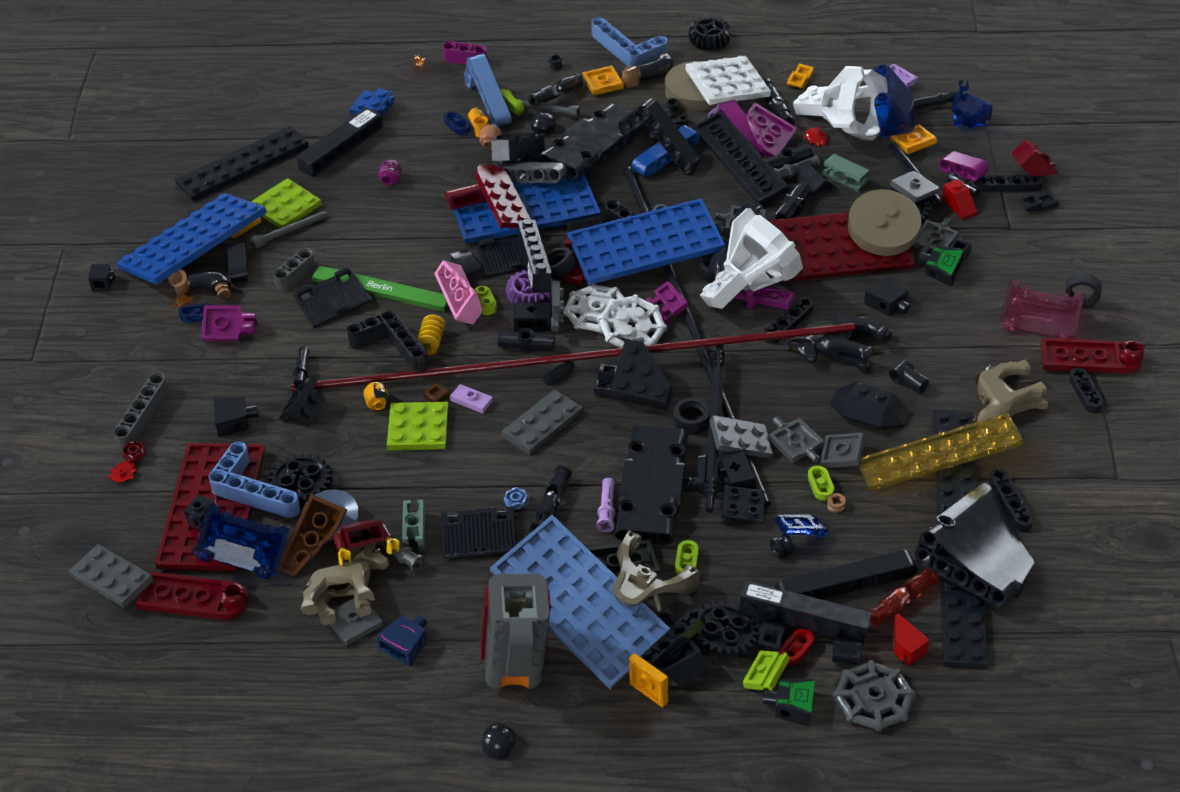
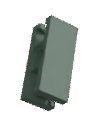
(846, 172)
(414, 525)

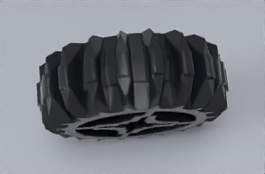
(709, 33)

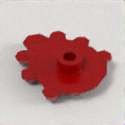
(816, 136)
(122, 472)

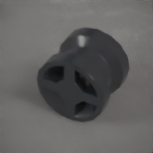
(781, 545)

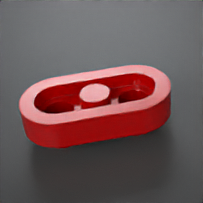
(795, 648)

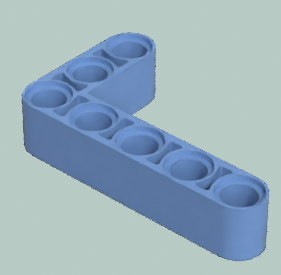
(625, 49)
(480, 74)
(229, 484)

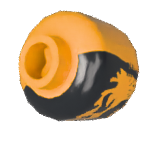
(376, 396)

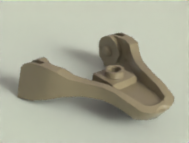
(640, 583)

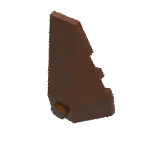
(314, 528)

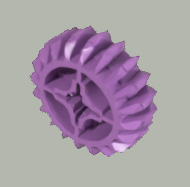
(519, 290)

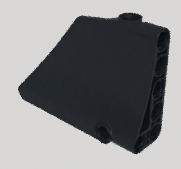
(980, 542)

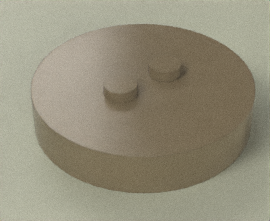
(681, 86)
(884, 222)

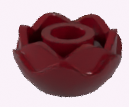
(134, 451)

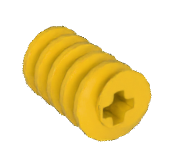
(431, 333)

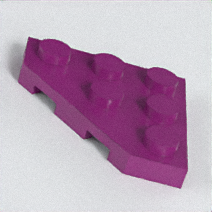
(769, 130)

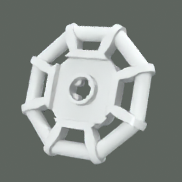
(587, 306)
(635, 315)

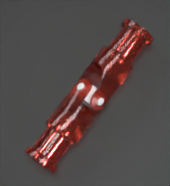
(893, 602)

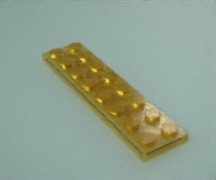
(939, 451)

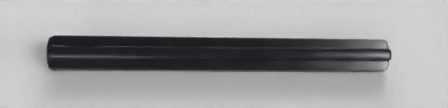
(909, 167)

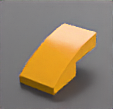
(800, 76)

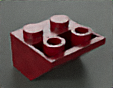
(1033, 159)

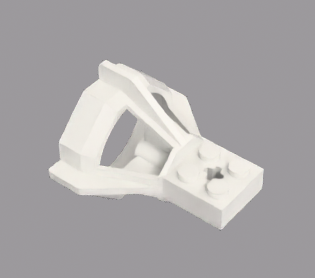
(838, 101)
(752, 251)

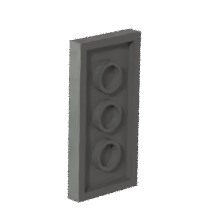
(542, 422)
(111, 575)

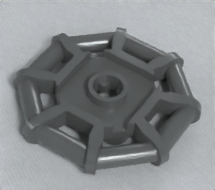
(872, 705)

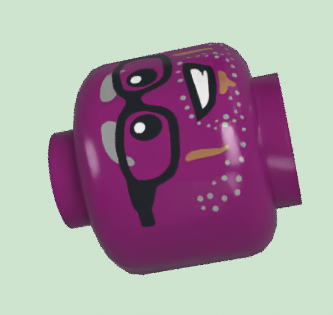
(390, 172)

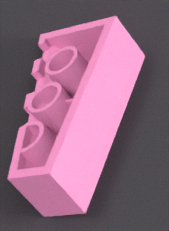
(458, 292)

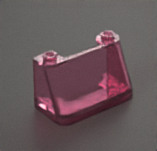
(1041, 312)

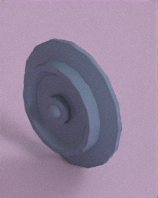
(344, 500)

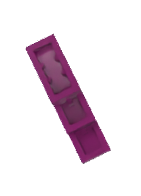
(738, 118)

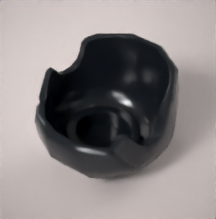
(543, 123)
(498, 740)

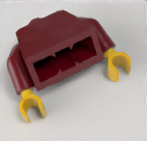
(361, 534)

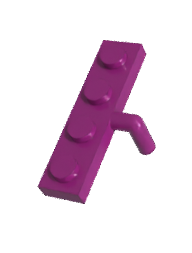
(767, 296)

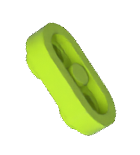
(513, 104)
(486, 300)
(823, 486)
(683, 556)

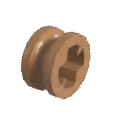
(836, 508)

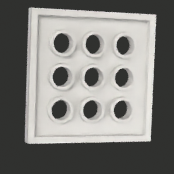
(727, 80)

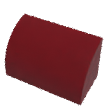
(464, 196)

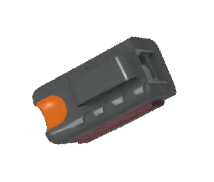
(514, 629)

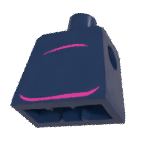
(403, 639)

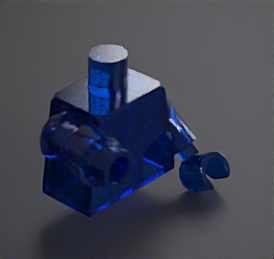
(969, 109)

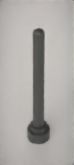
(573, 112)
(258, 241)

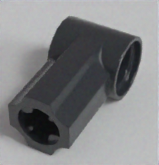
(905, 373)

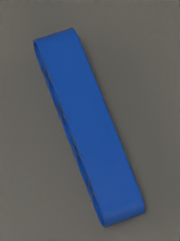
(657, 157)

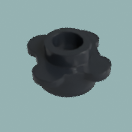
(556, 61)

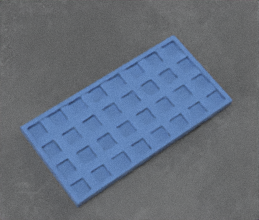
(582, 601)

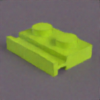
(766, 670)

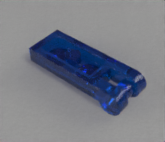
(801, 525)

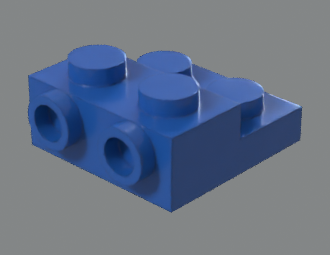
(378, 101)

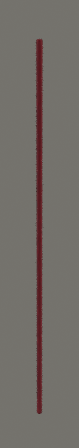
(581, 356)

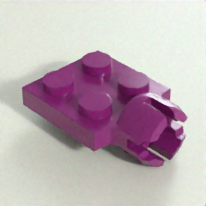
(226, 323)

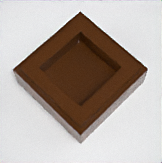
(436, 393)

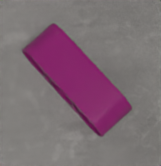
(459, 52)
(964, 166)

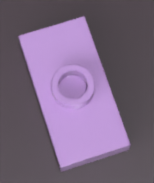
(908, 78)
(471, 398)

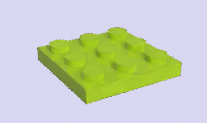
(287, 203)
(417, 426)

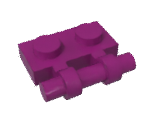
(672, 300)

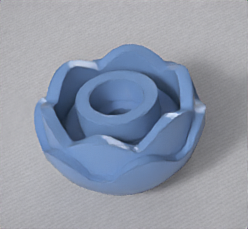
(516, 498)

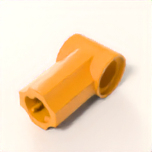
(477, 120)

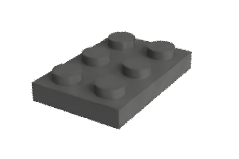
(741, 435)

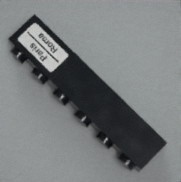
(339, 142)
(534, 256)
(804, 612)

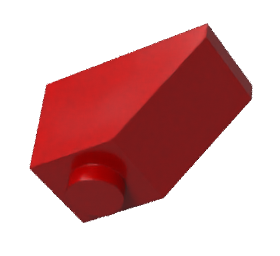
(959, 199)
(908, 641)

